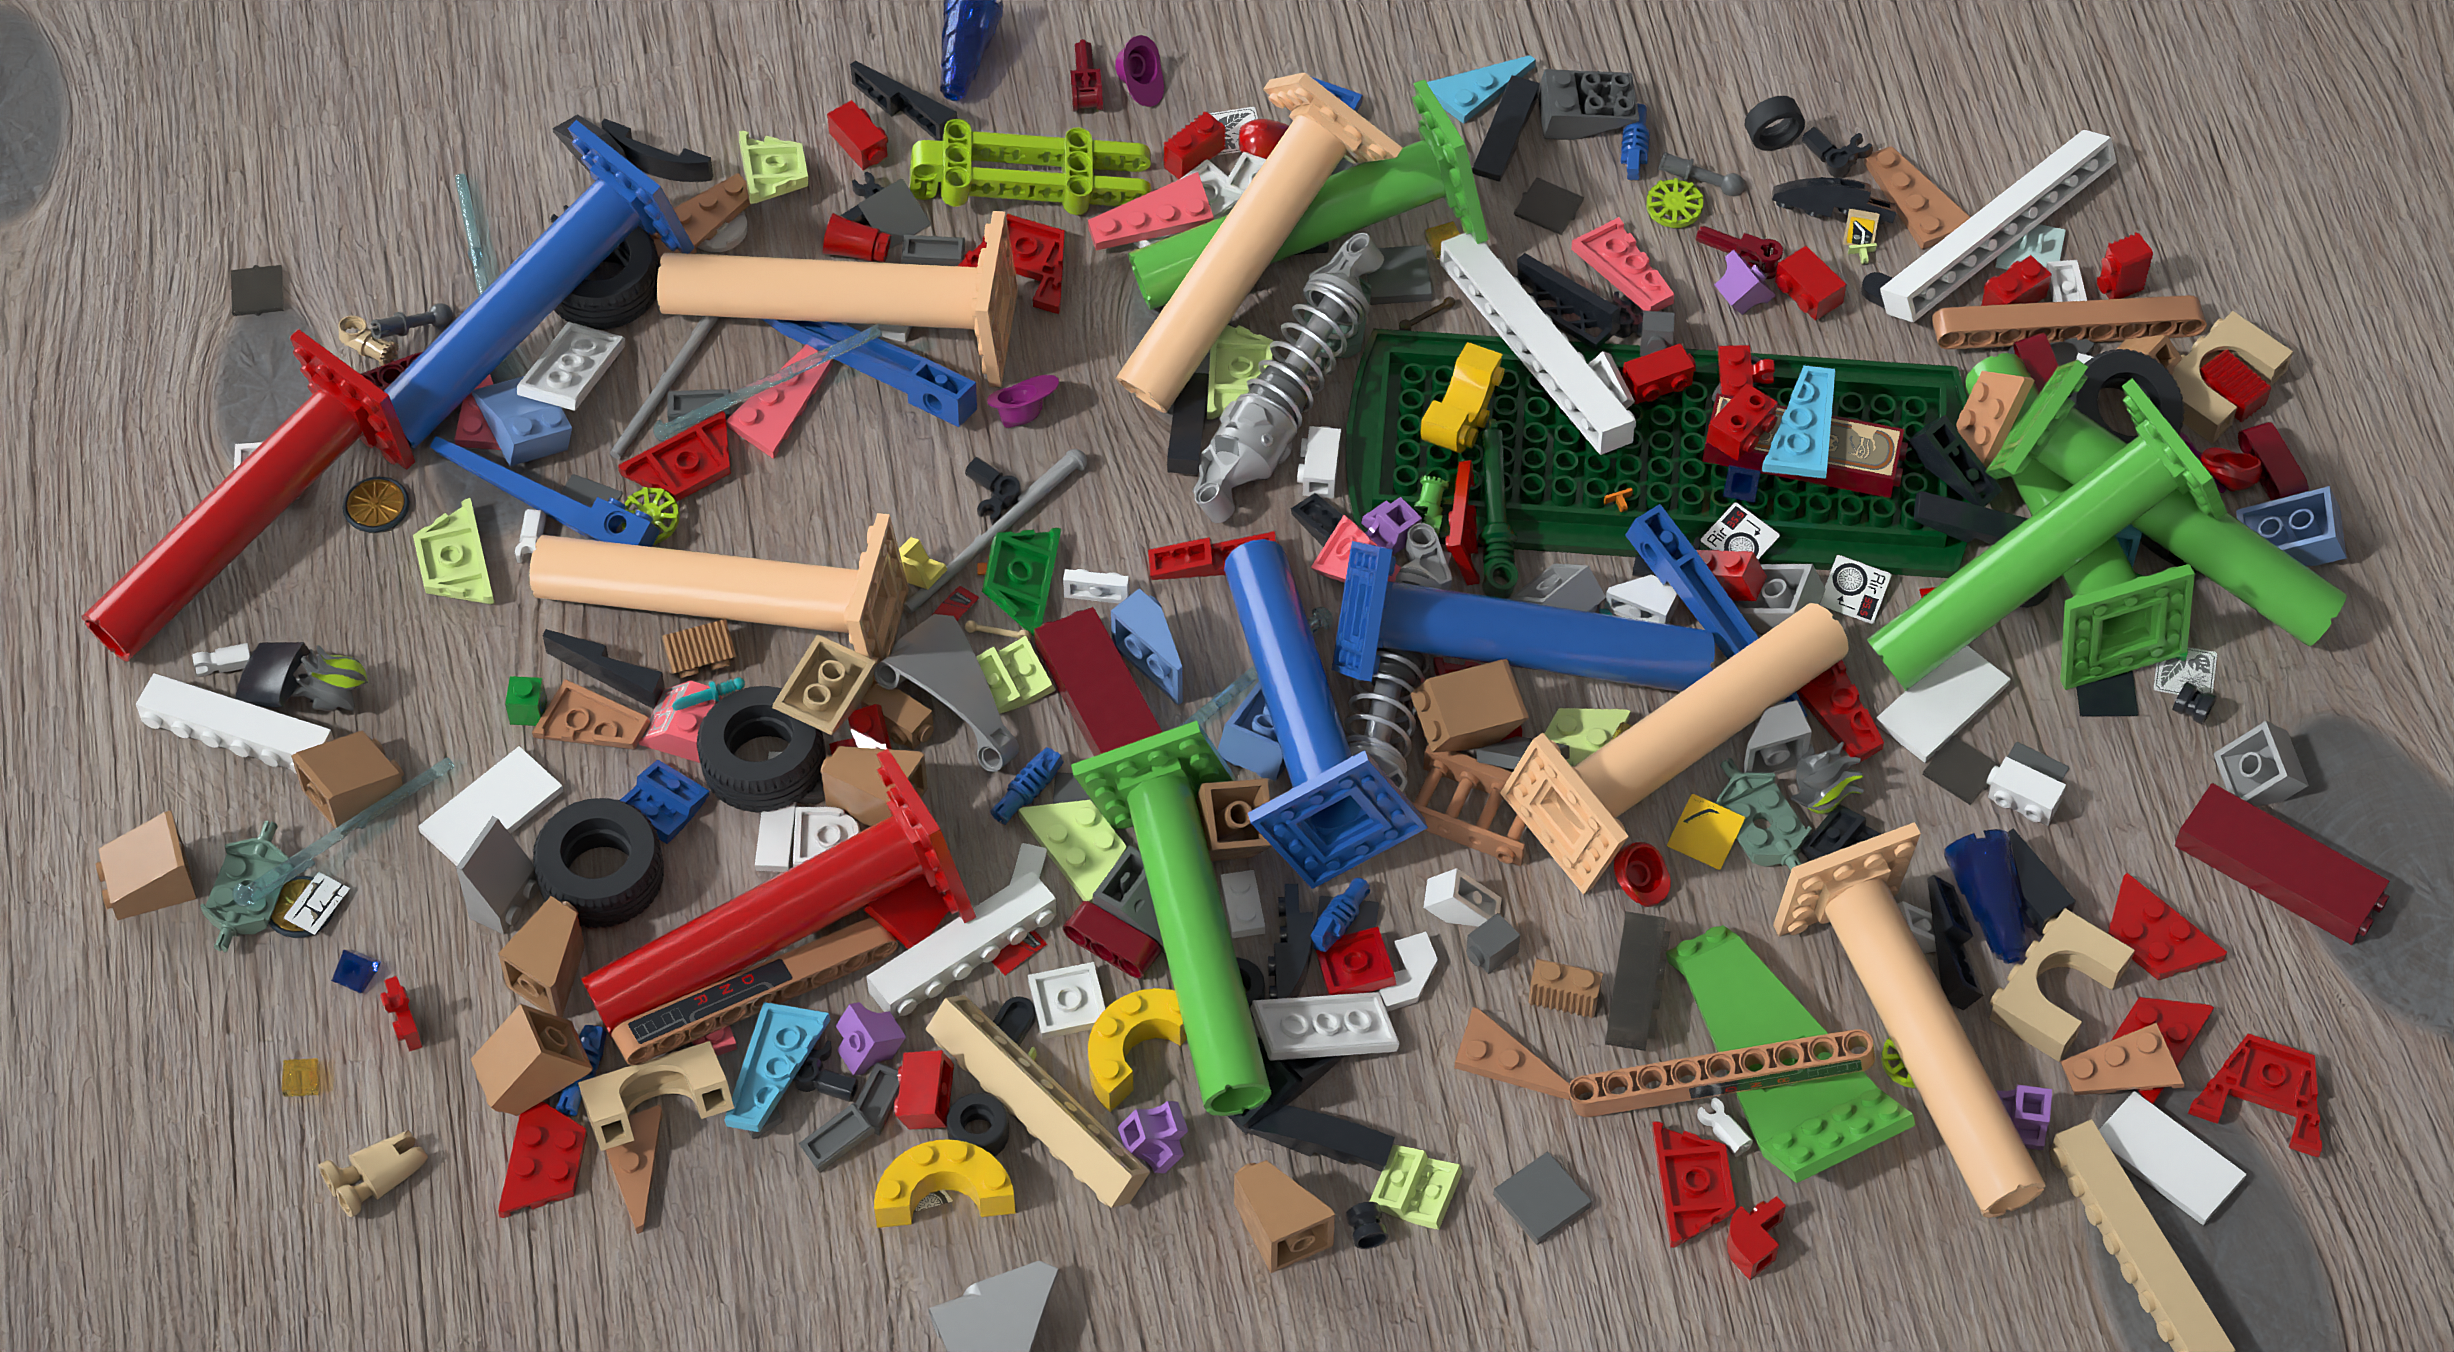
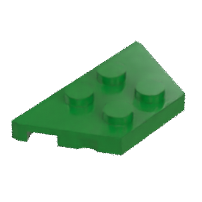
(1021, 574)

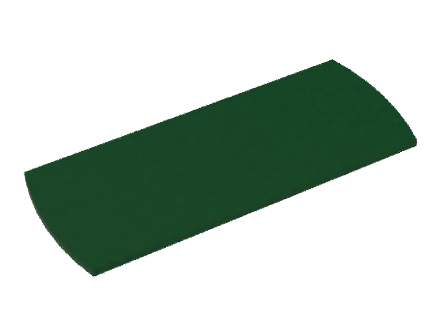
(1561, 481)

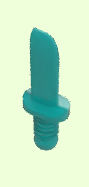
(709, 694)

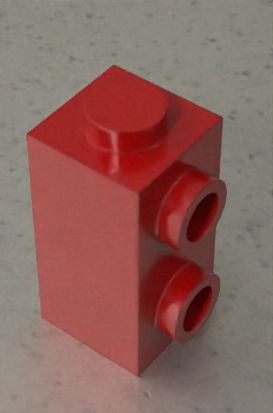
(858, 134)
(1659, 373)

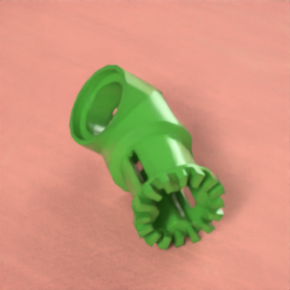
(1430, 501)

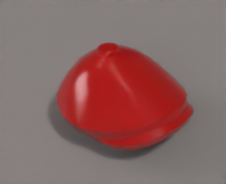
(1261, 136)
(2232, 469)
(1642, 873)

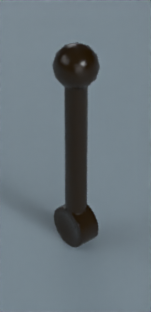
(1405, 324)

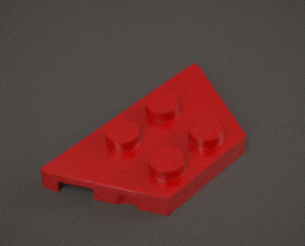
(685, 460)
(2159, 934)
(2177, 1022)
(542, 1160)
(1692, 1182)

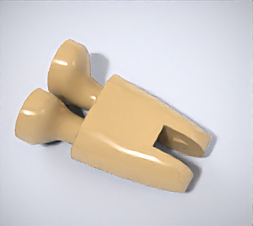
(378, 1165)

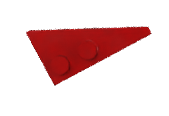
(1463, 524)

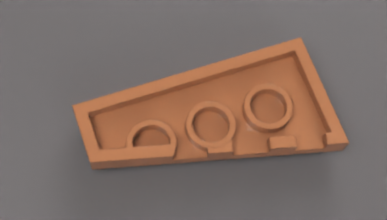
(1918, 202)
(708, 212)

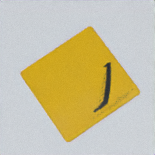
(1706, 831)

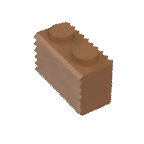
(699, 647)
(1565, 988)

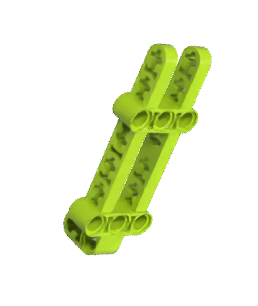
(1076, 153)

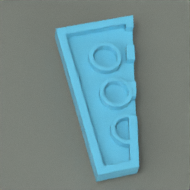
(1804, 430)
(773, 1058)

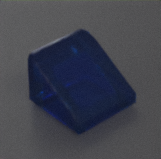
(1741, 483)
(355, 970)

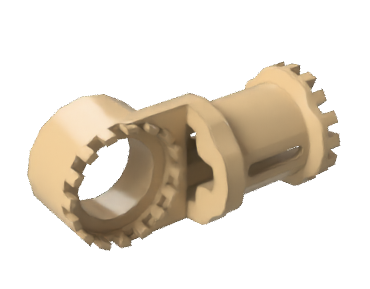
(364, 341)

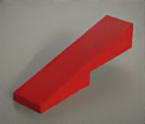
(1196, 557)

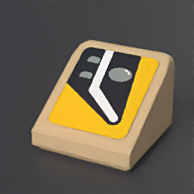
(1860, 227)

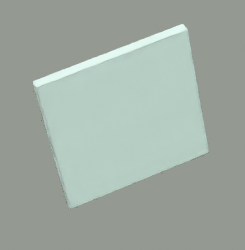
(2041, 242)

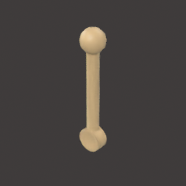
(971, 626)

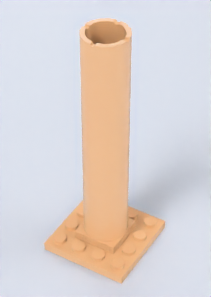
(1251, 235)
(855, 292)
(734, 588)
(1578, 805)
(1857, 895)

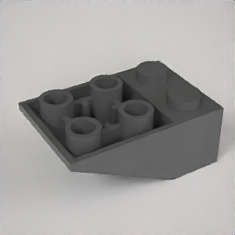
(1585, 102)
(1128, 895)

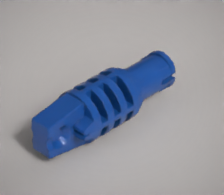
(1635, 144)
(1028, 784)
(1339, 915)
(593, 1042)

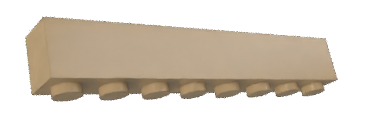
(1037, 1101)
(2137, 1241)

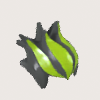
(330, 680)
(1825, 779)

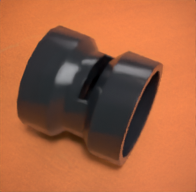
(2194, 703)
(1366, 1222)

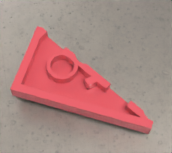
(472, 427)

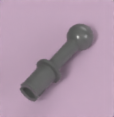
(1731, 184)
(439, 316)

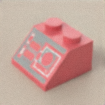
(677, 730)

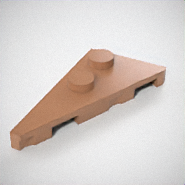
(1499, 1056)
(635, 1163)

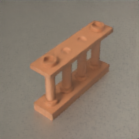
(1469, 775)

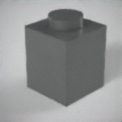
(1656, 331)
(1492, 943)

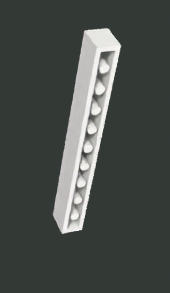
(1998, 226)
(1538, 343)

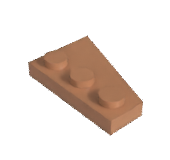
(590, 719)
(2126, 1063)

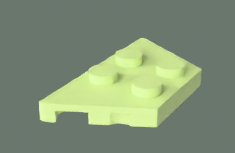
(772, 167)
(1233, 363)
(453, 557)
(1584, 729)
(1076, 841)

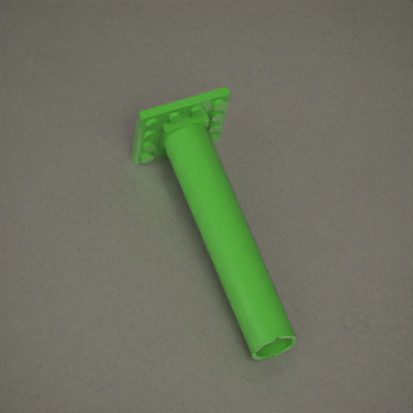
(1346, 202)
(2047, 544)
(2219, 548)
(2114, 616)
(1156, 791)

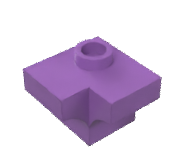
(1743, 284)
(1390, 524)
(867, 1037)
(2029, 1112)
(1155, 1135)

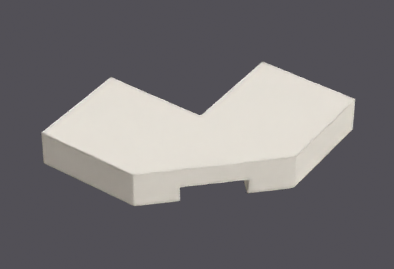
(1418, 964)

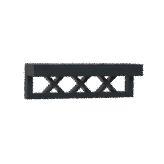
(1573, 298)

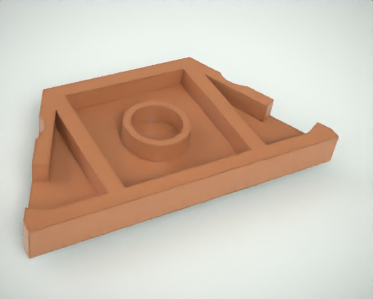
(1992, 412)

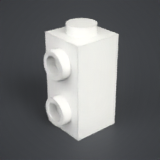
(1321, 461)
(2025, 791)

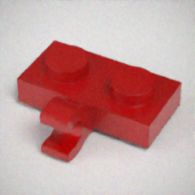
(1736, 369)
(867, 730)
(397, 1001)

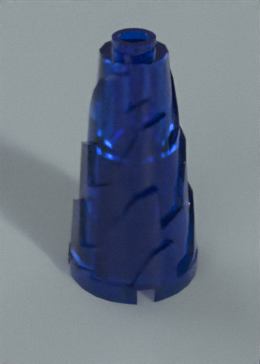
(965, 38)
(1987, 878)

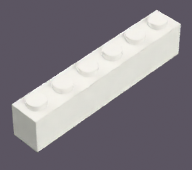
(227, 722)
(962, 946)

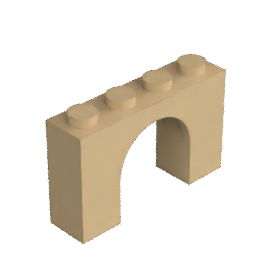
(2204, 408)
(2066, 943)
(684, 1072)

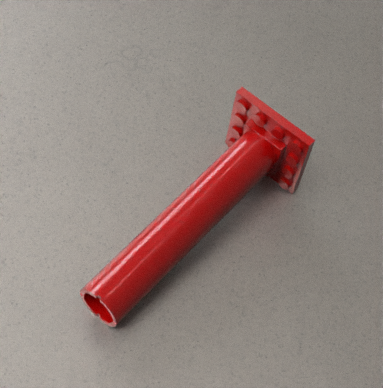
(250, 498)
(786, 908)

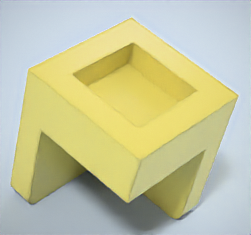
(917, 565)

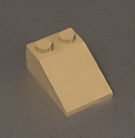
(826, 685)

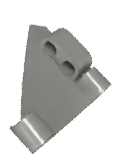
(944, 664)
(997, 1312)

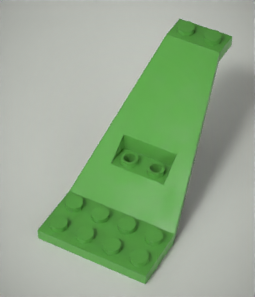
(1799, 1123)

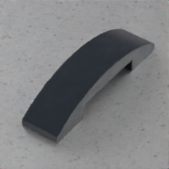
(684, 168)

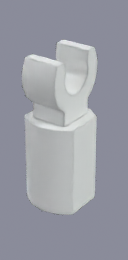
(531, 530)
(223, 659)
(1726, 1128)

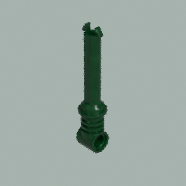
(1497, 536)

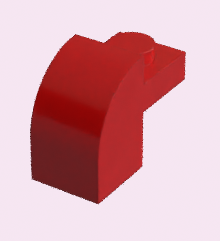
(1748, 1236)

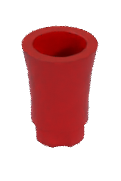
(855, 240)

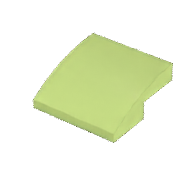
(1015, 675)
(1416, 1187)

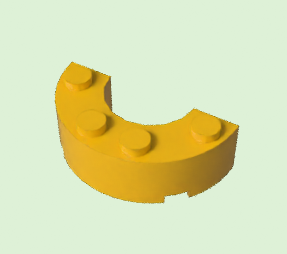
(1464, 407)
(1120, 1027)
(939, 1167)

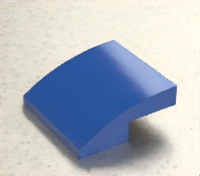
(666, 799)

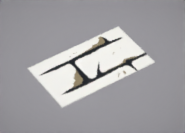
(316, 903)

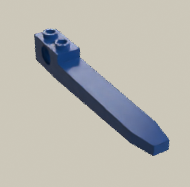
(925, 382)
(594, 523)
(1677, 562)

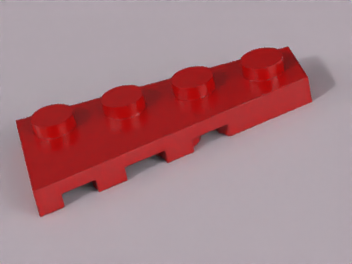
(1840, 711)

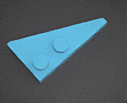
(1471, 91)

